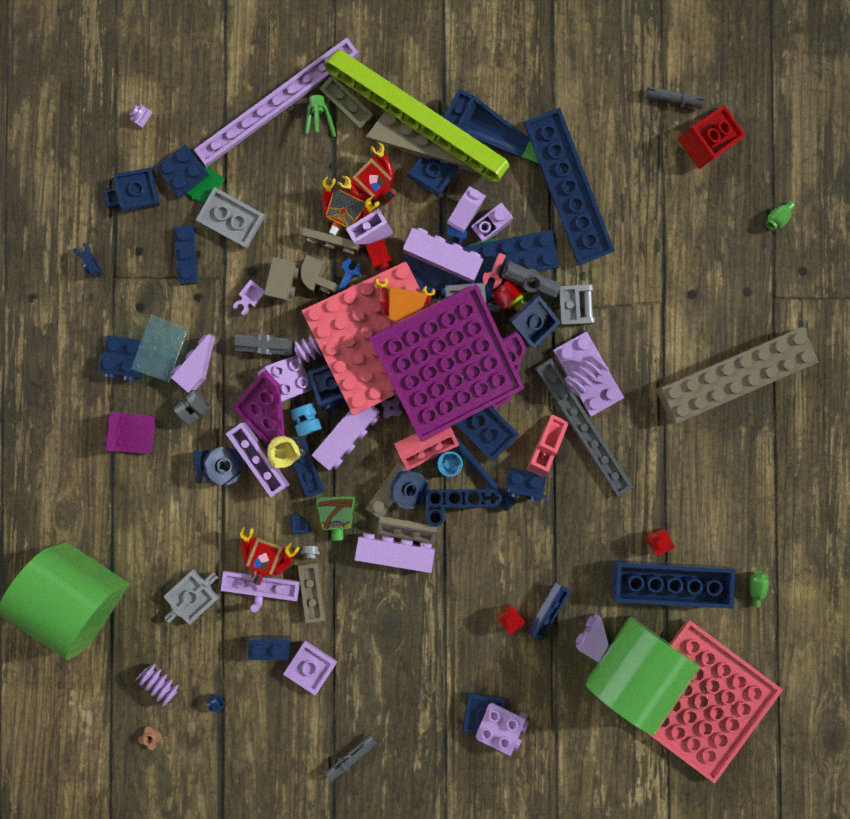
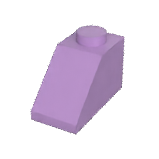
(466, 209)
(370, 229)

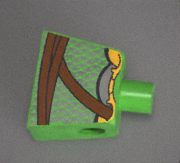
(336, 514)

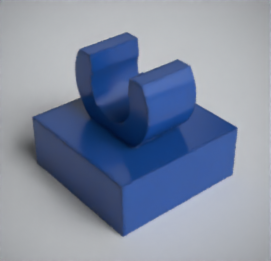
(454, 232)

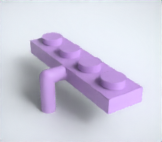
(270, 587)

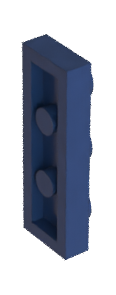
(186, 254)
(307, 470)
(548, 611)

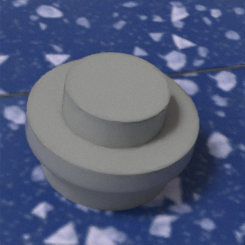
(310, 552)

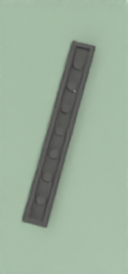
(583, 428)

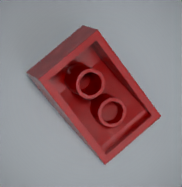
(711, 136)

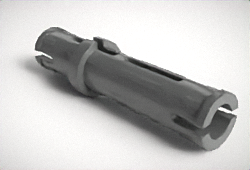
(682, 99)
(344, 763)

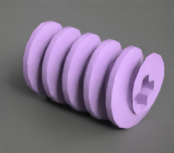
(307, 349)
(585, 374)
(158, 684)

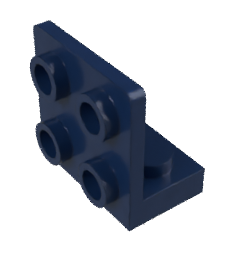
(525, 483)

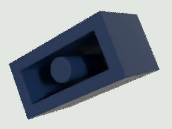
(269, 647)

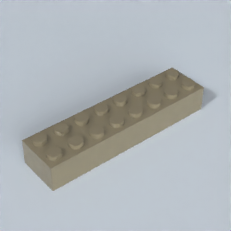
(737, 375)

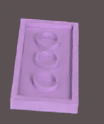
(605, 390)

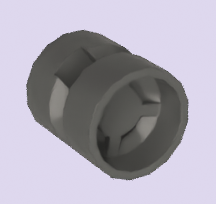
(196, 402)

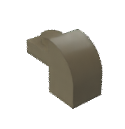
(312, 276)

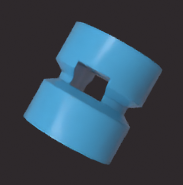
(308, 426)
(449, 463)

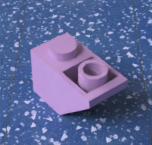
(492, 222)
(593, 640)

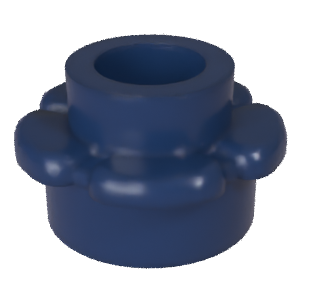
(215, 703)

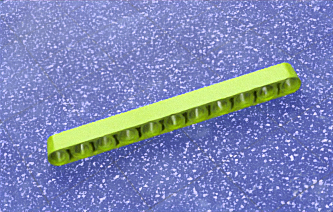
(416, 115)

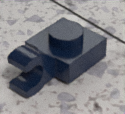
(90, 263)
(199, 456)

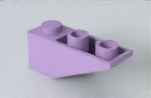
(194, 369)

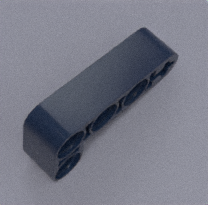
(465, 501)

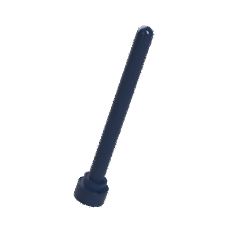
(507, 501)

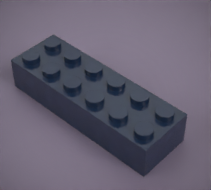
(673, 584)

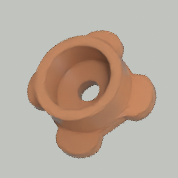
(154, 734)

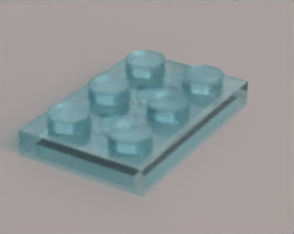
(159, 348)

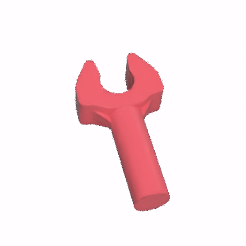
(495, 271)

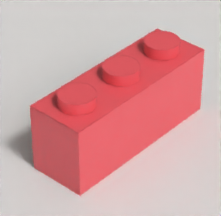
(415, 452)

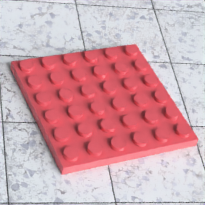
(343, 332)
(718, 705)

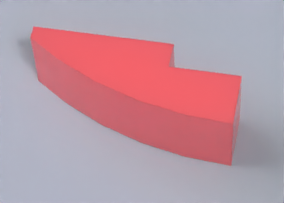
(547, 446)

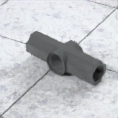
(541, 284)
(264, 345)

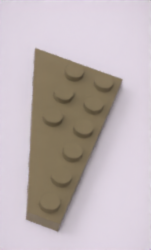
(395, 133)

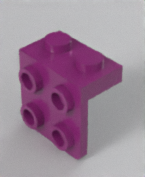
(130, 433)

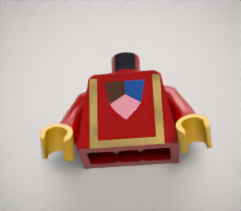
(372, 179)
(264, 557)

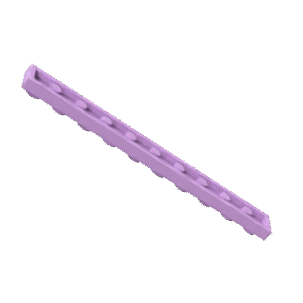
(270, 106)

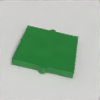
(204, 188)

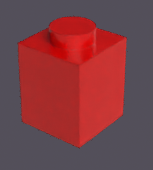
(379, 255)
(507, 294)
(659, 542)
(510, 619)

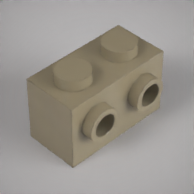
(281, 279)

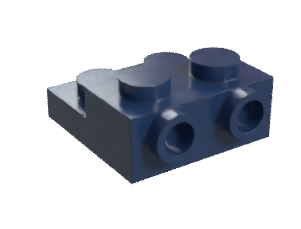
(534, 321)
(119, 357)
(326, 388)

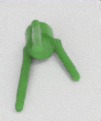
(316, 107)

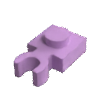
(251, 295)

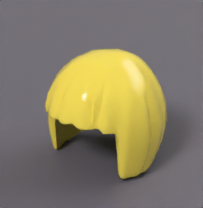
(282, 452)

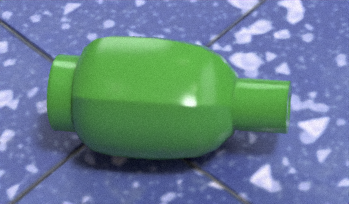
(780, 216)
(758, 587)

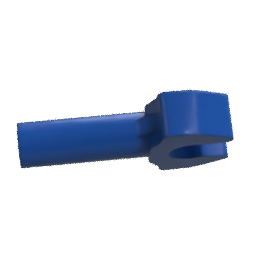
(348, 274)

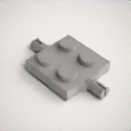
(191, 597)

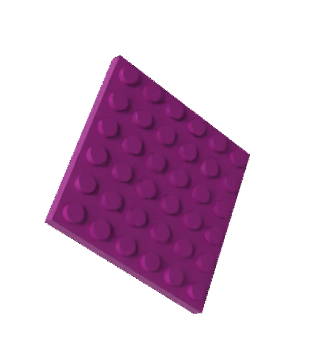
(447, 361)

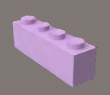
(443, 255)
(343, 436)
(257, 459)
(395, 553)

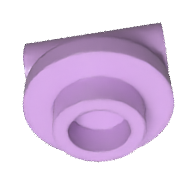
(140, 115)

